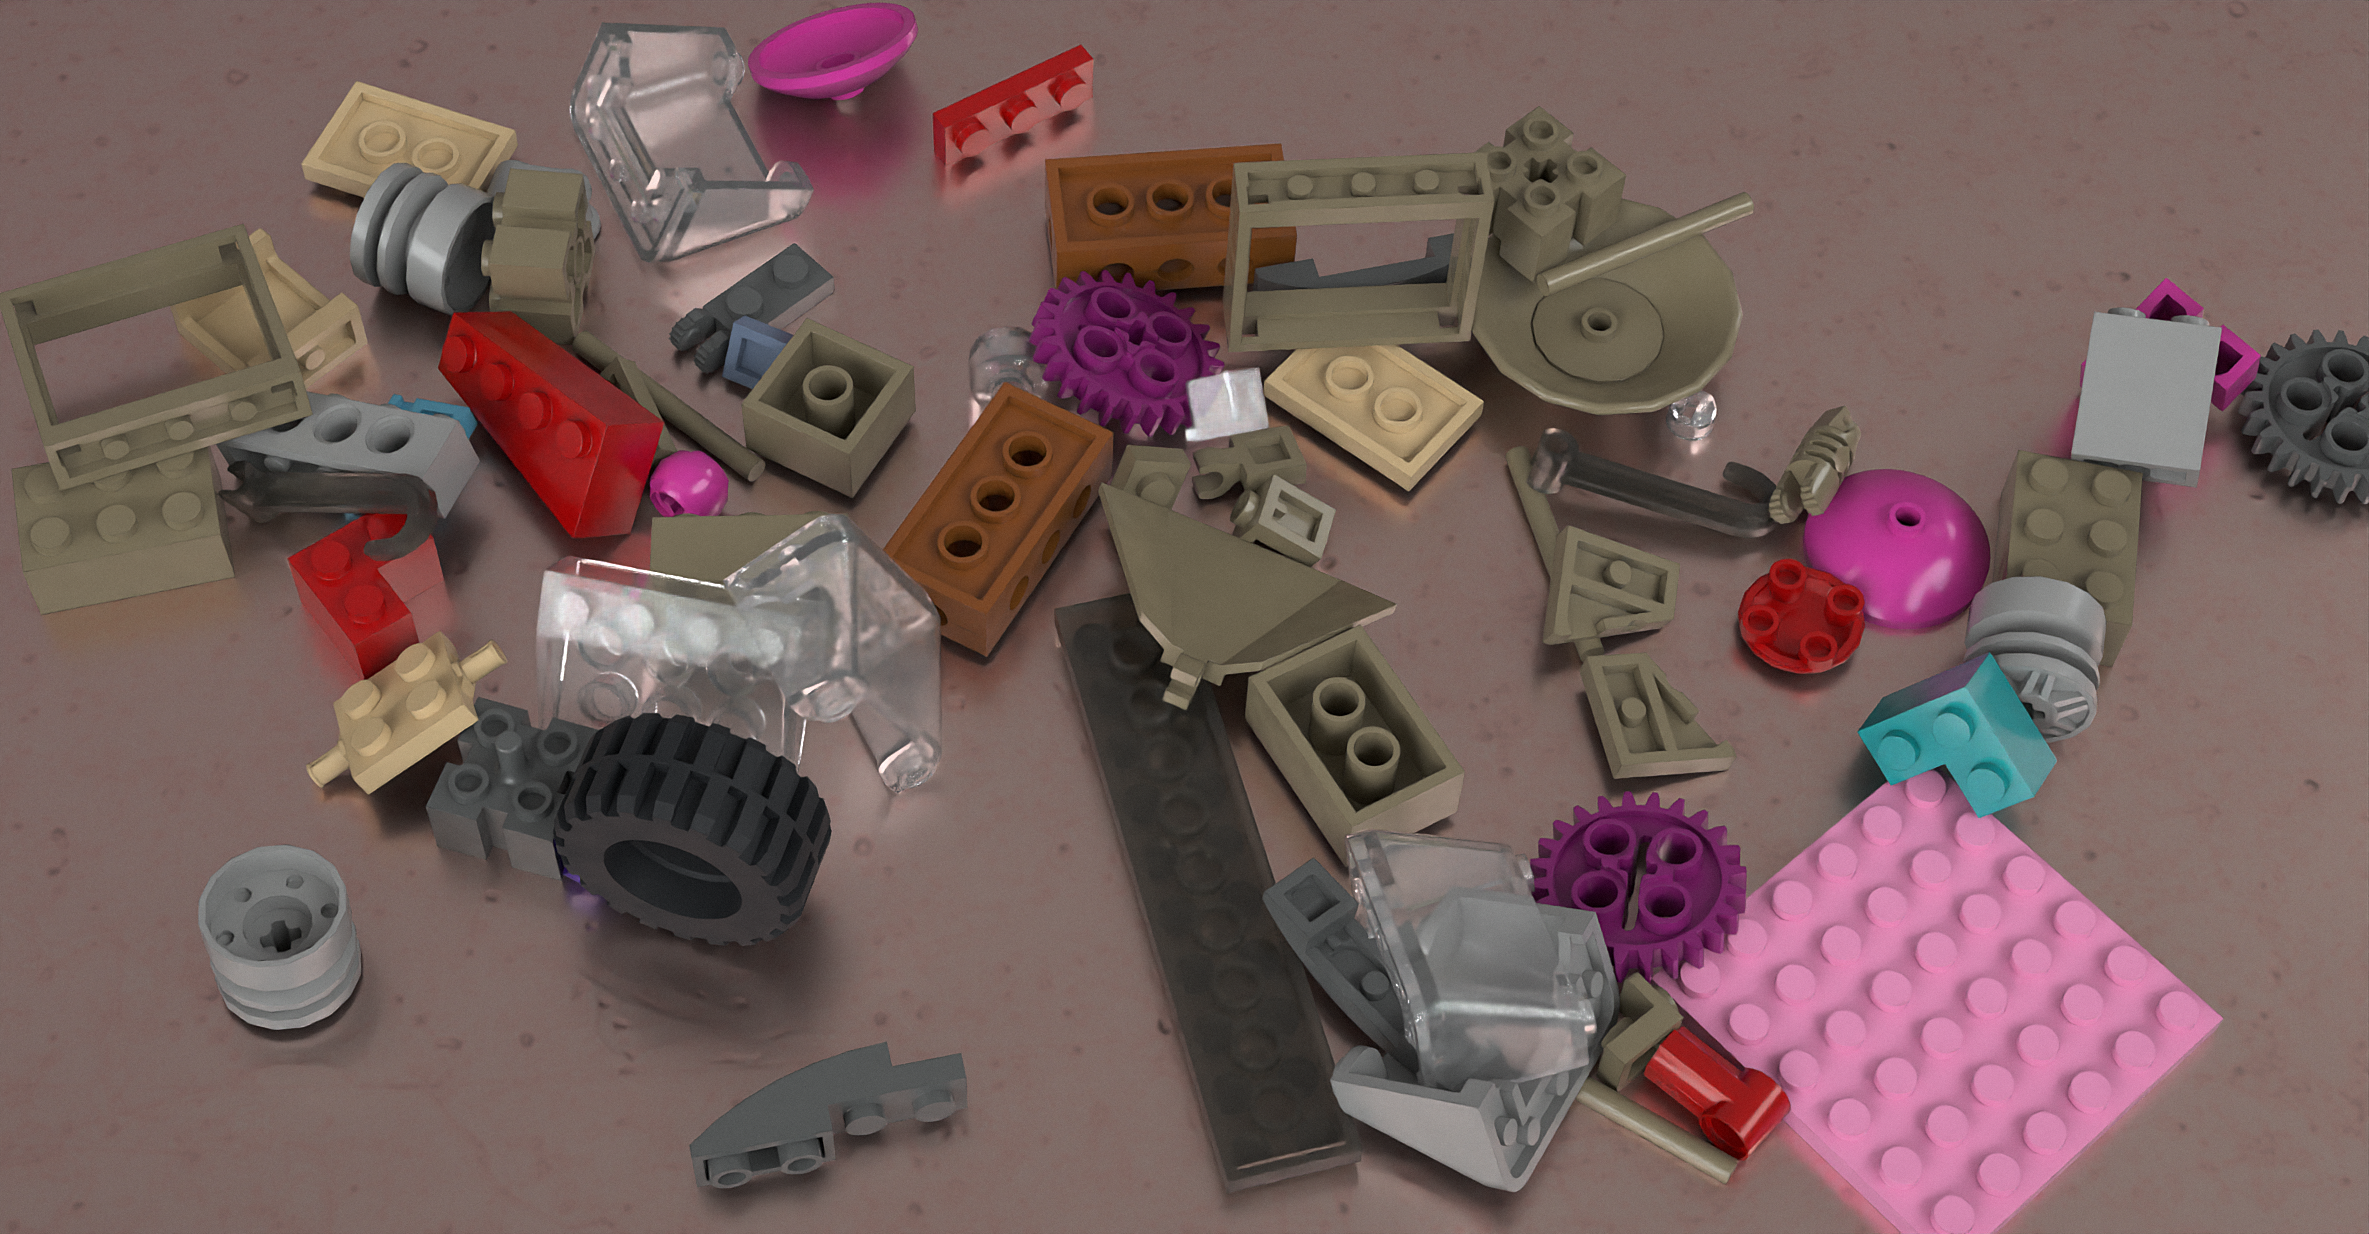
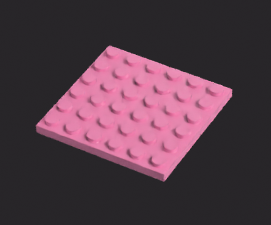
(1939, 1009)

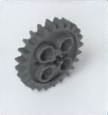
(2296, 395)

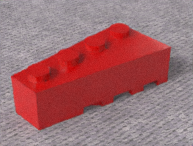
(555, 419)

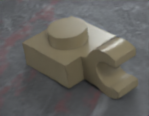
(1249, 459)

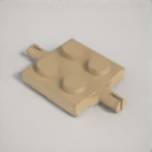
(405, 712)

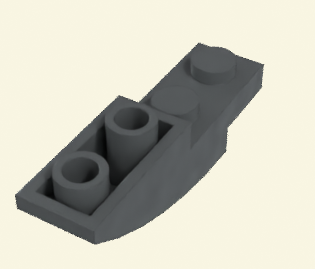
(795, 1117)

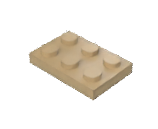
(388, 128)
(1376, 405)

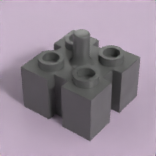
(507, 787)

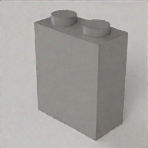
(2147, 395)

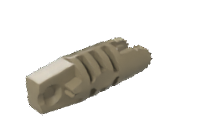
(1816, 467)

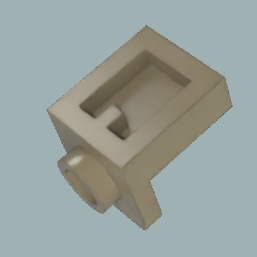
(1152, 473)
(1284, 520)
(1633, 1041)

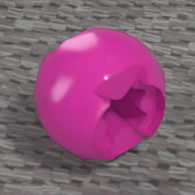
(689, 485)

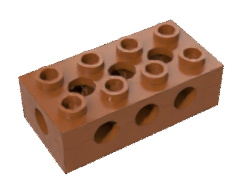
(1154, 216)
(1001, 512)

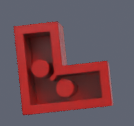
(361, 598)

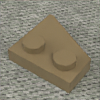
(1606, 589)
(1646, 721)

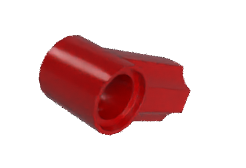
(1732, 1105)

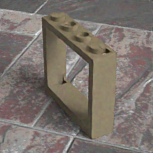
(1355, 193)
(175, 419)

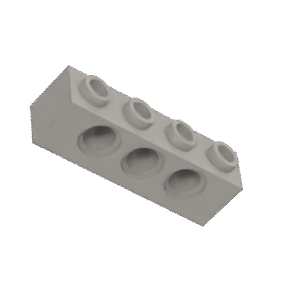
(364, 439)

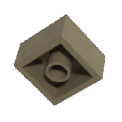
(829, 407)

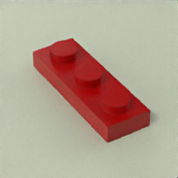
(1013, 105)

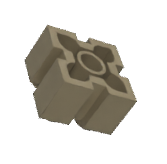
(1548, 193)
(541, 251)

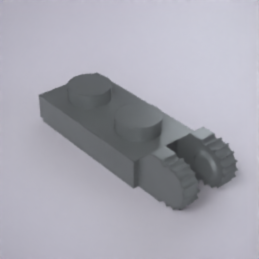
(771, 294)

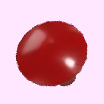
(1801, 618)

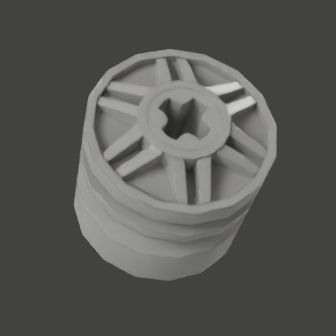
(423, 238)
(2047, 646)
(280, 936)

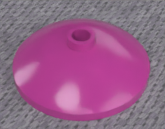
(834, 51)
(1904, 572)

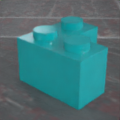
(1971, 726)

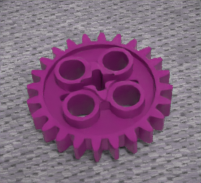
(1122, 351)
(1686, 878)

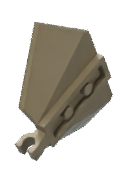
(1221, 599)

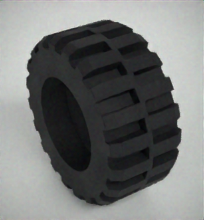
(693, 829)

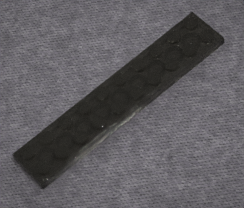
(1200, 888)

